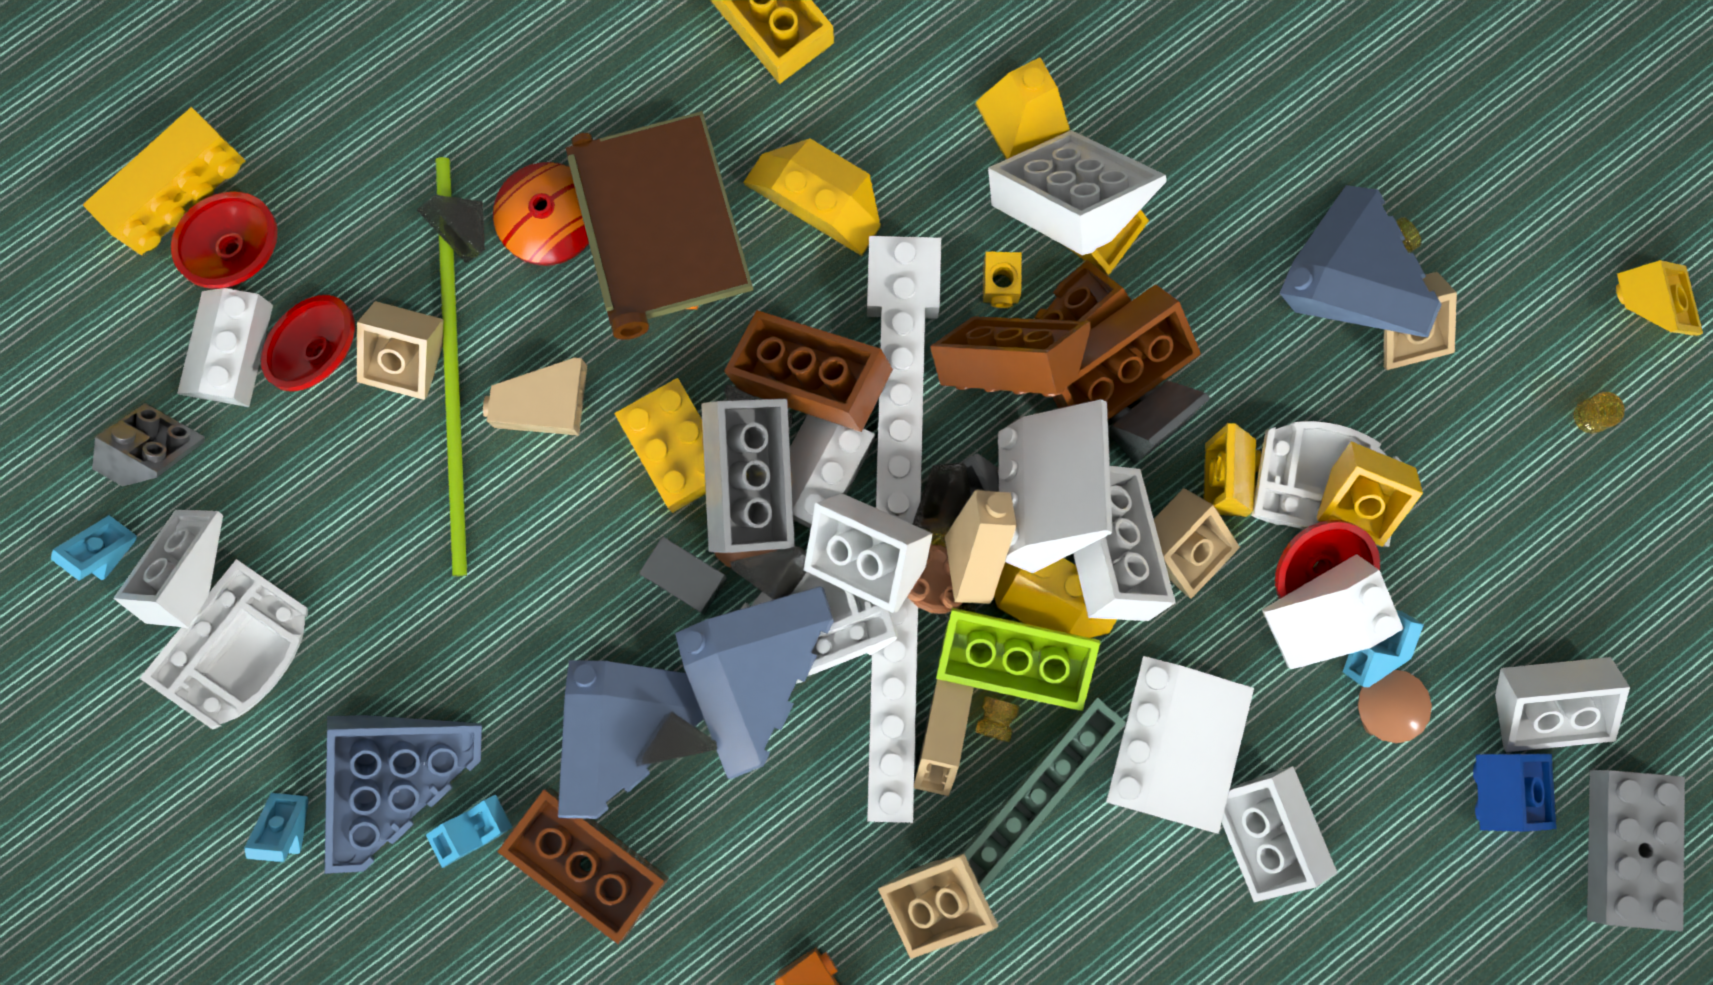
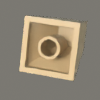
(1406, 349)

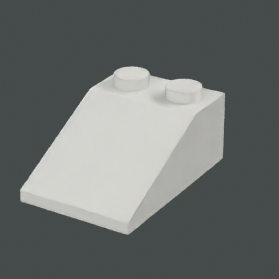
(175, 570)
(1333, 614)

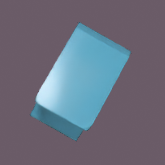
(94, 549)
(278, 828)

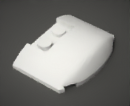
(1297, 469)
(856, 629)
(231, 650)

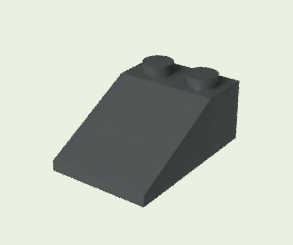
(1155, 418)

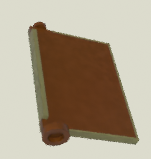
(657, 221)

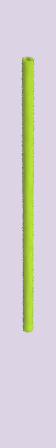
(452, 390)

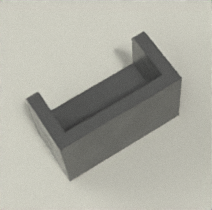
(683, 575)

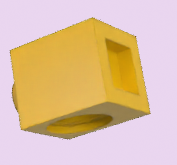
(1002, 264)

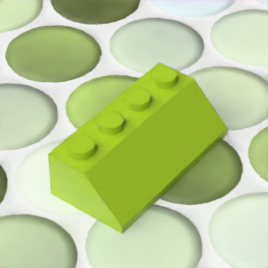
(1017, 659)

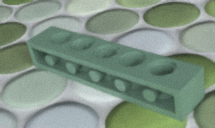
(1041, 790)

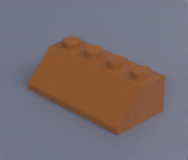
(1012, 354)

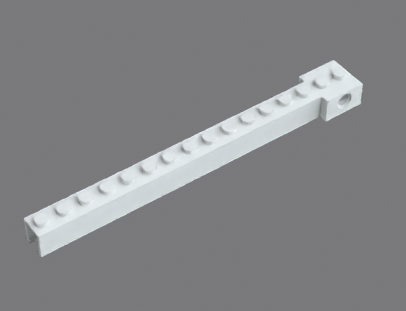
(903, 293)

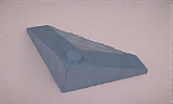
(1360, 270)
(747, 669)
(607, 723)
(383, 776)

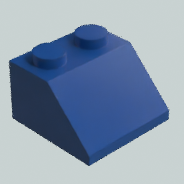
(1515, 792)

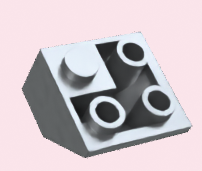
(142, 446)

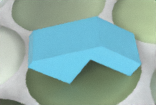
(1374, 663)
(469, 831)

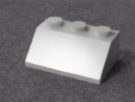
(226, 346)
(824, 463)
(866, 551)
(1560, 704)
(1276, 836)

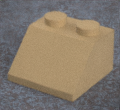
(398, 349)
(1193, 541)

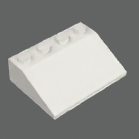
(1073, 190)
(1057, 482)
(1180, 744)

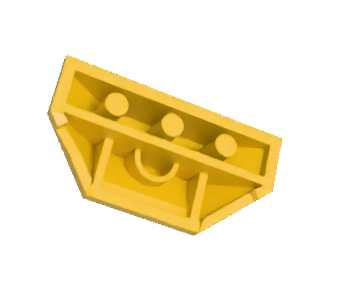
(819, 191)
(1048, 599)

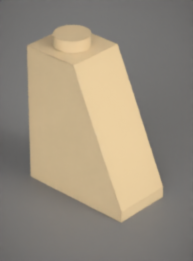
(540, 400)
(979, 545)
(943, 737)

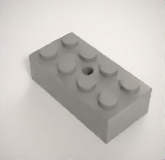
(747, 475)
(1636, 850)

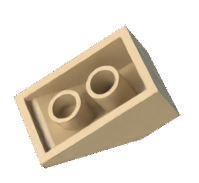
(937, 905)

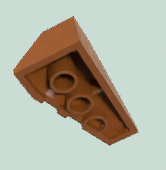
(1085, 297)

